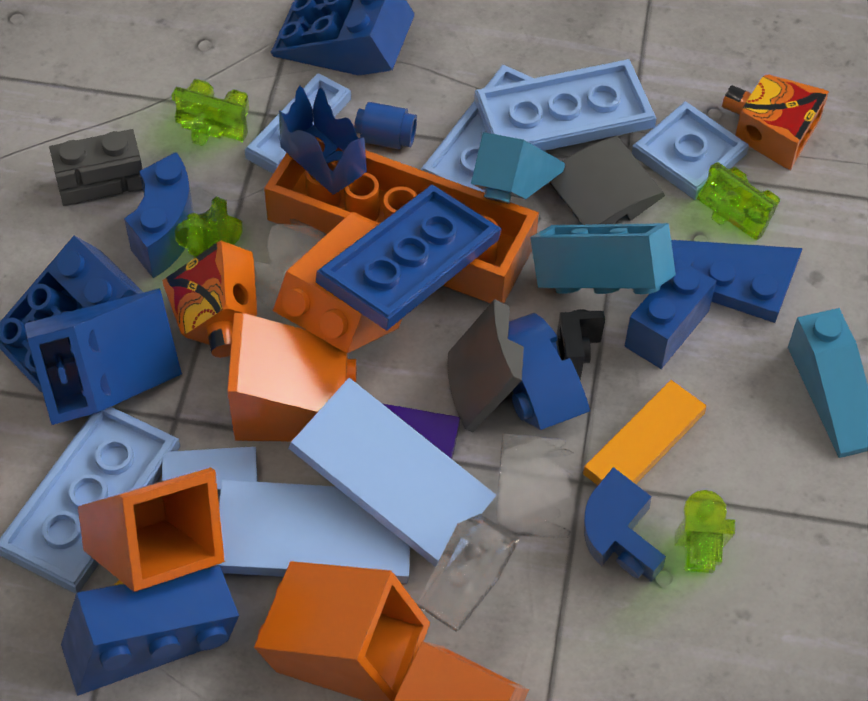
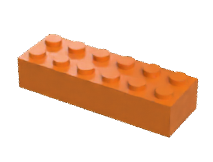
(387, 188)

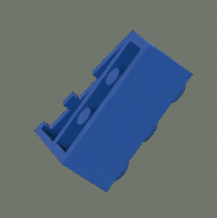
(130, 632)

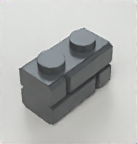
(97, 166)

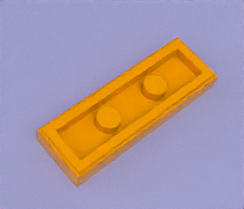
(648, 435)

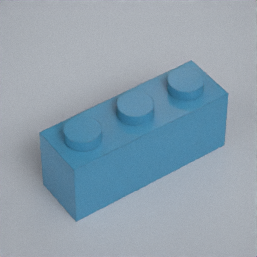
(603, 257)

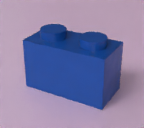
(670, 314)

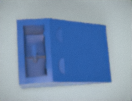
(345, 34)
(72, 281)
(102, 354)

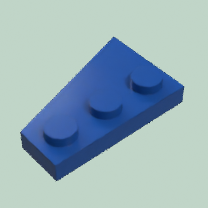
(746, 276)

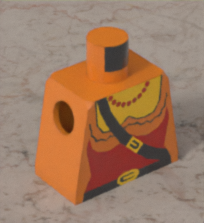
(777, 116)
(209, 293)

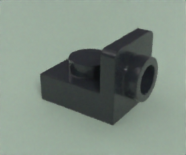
(575, 334)

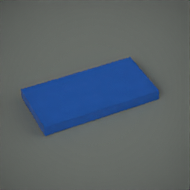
(408, 256)

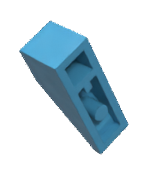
(512, 168)
(833, 377)

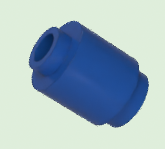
(386, 125)

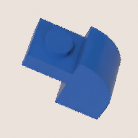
(609, 524)

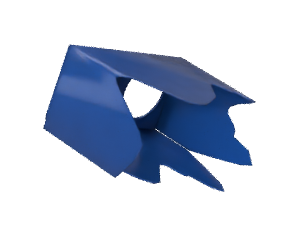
(299, 141)

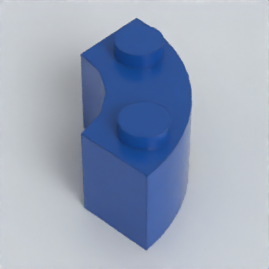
(163, 207)
(549, 386)

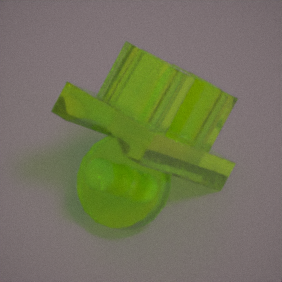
(211, 116)
(738, 201)
(208, 228)
(704, 531)

